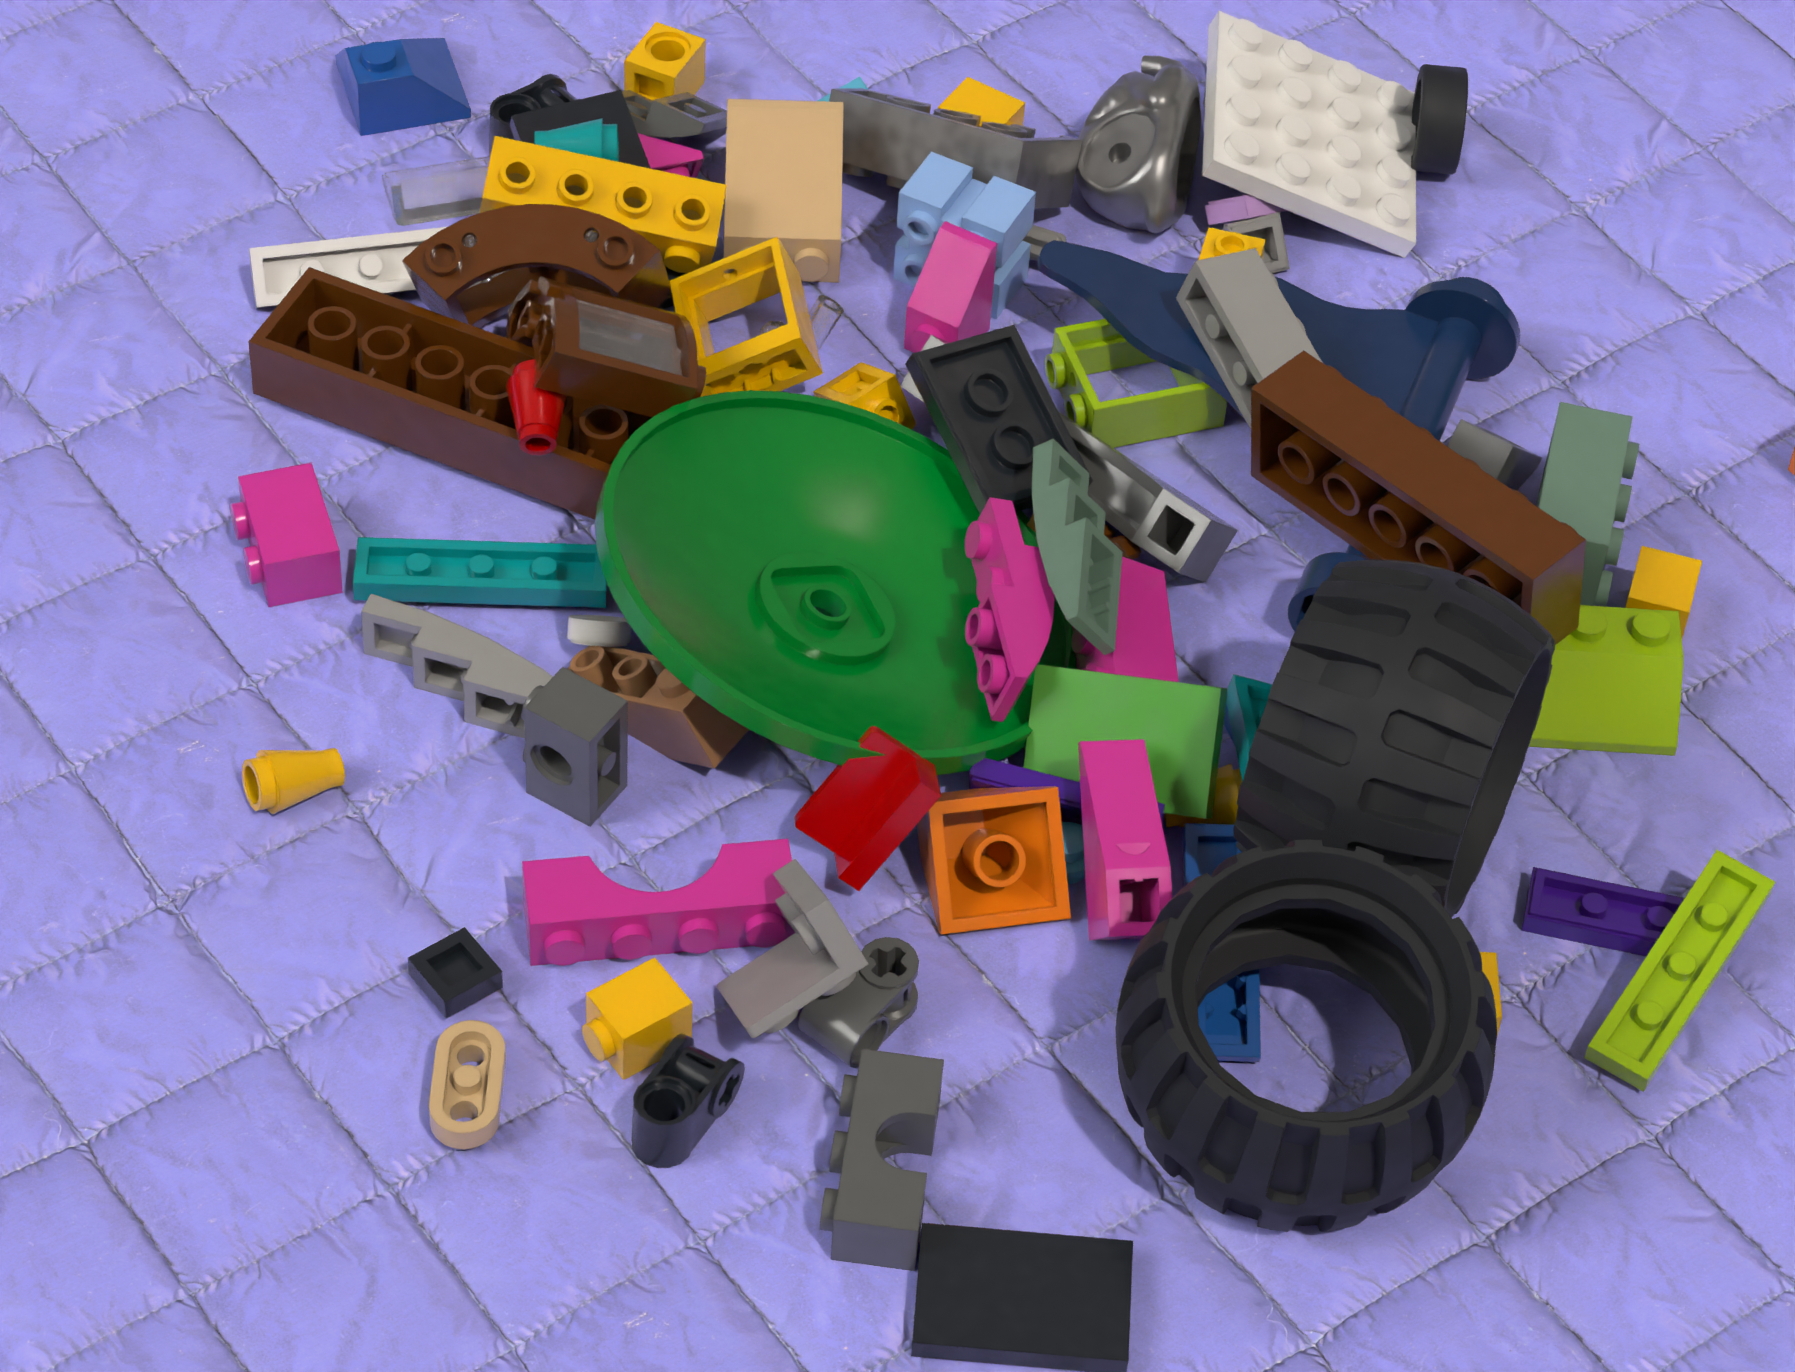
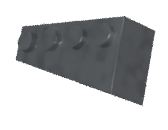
(899, 133)

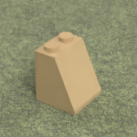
(786, 181)

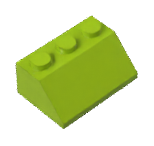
(1615, 684)

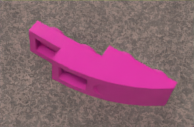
(1014, 606)

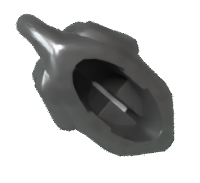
(1142, 146)

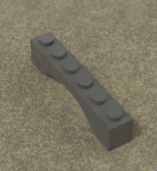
(1142, 504)

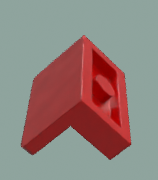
(869, 806)

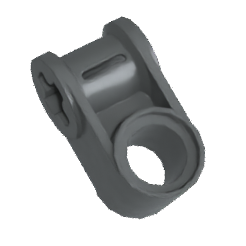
(869, 1006)

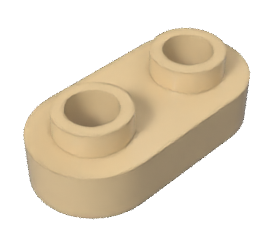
(467, 1089)

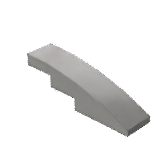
(453, 662)

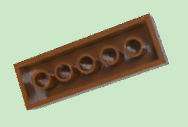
(1406, 493)

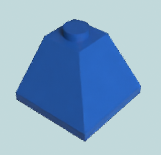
(401, 84)

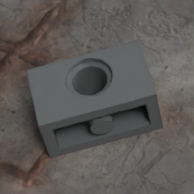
(575, 745)

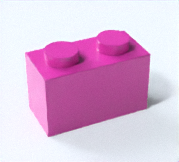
(288, 535)

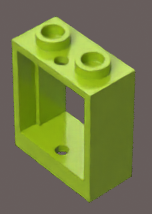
(1132, 419)

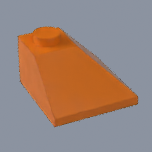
(994, 858)

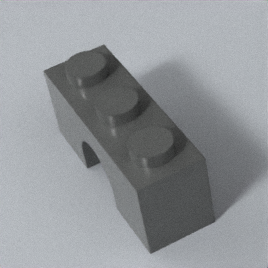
(879, 1206)

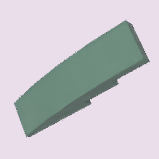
(1075, 553)

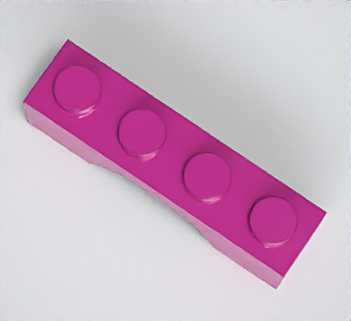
(586, 916)

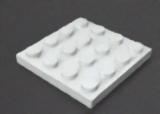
(1310, 134)

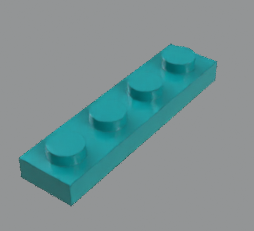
(479, 572)

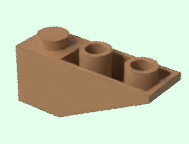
(660, 706)

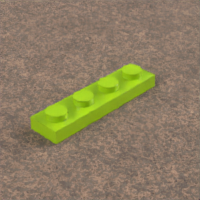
(1679, 970)

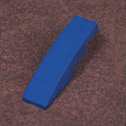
(1231, 1011)

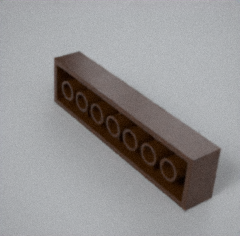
(426, 389)

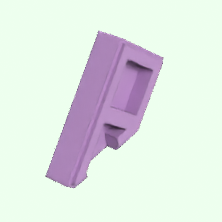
(1238, 208)

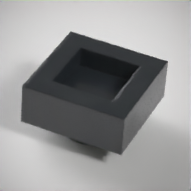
(455, 972)

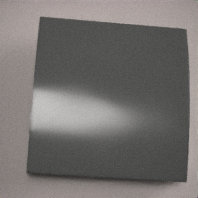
(674, 115)

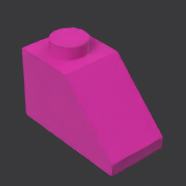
(952, 289)

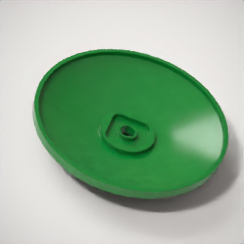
(776, 503)

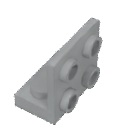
(808, 964)

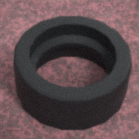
(1439, 118)

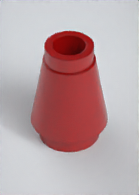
(534, 410)

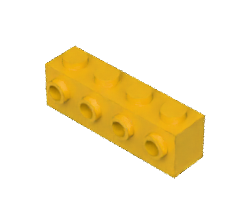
(666, 208)

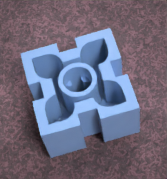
(996, 210)

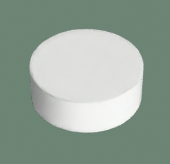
(598, 630)

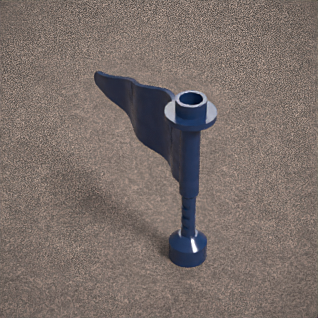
(1404, 357)

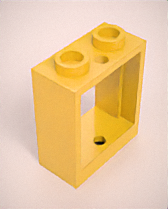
(768, 360)

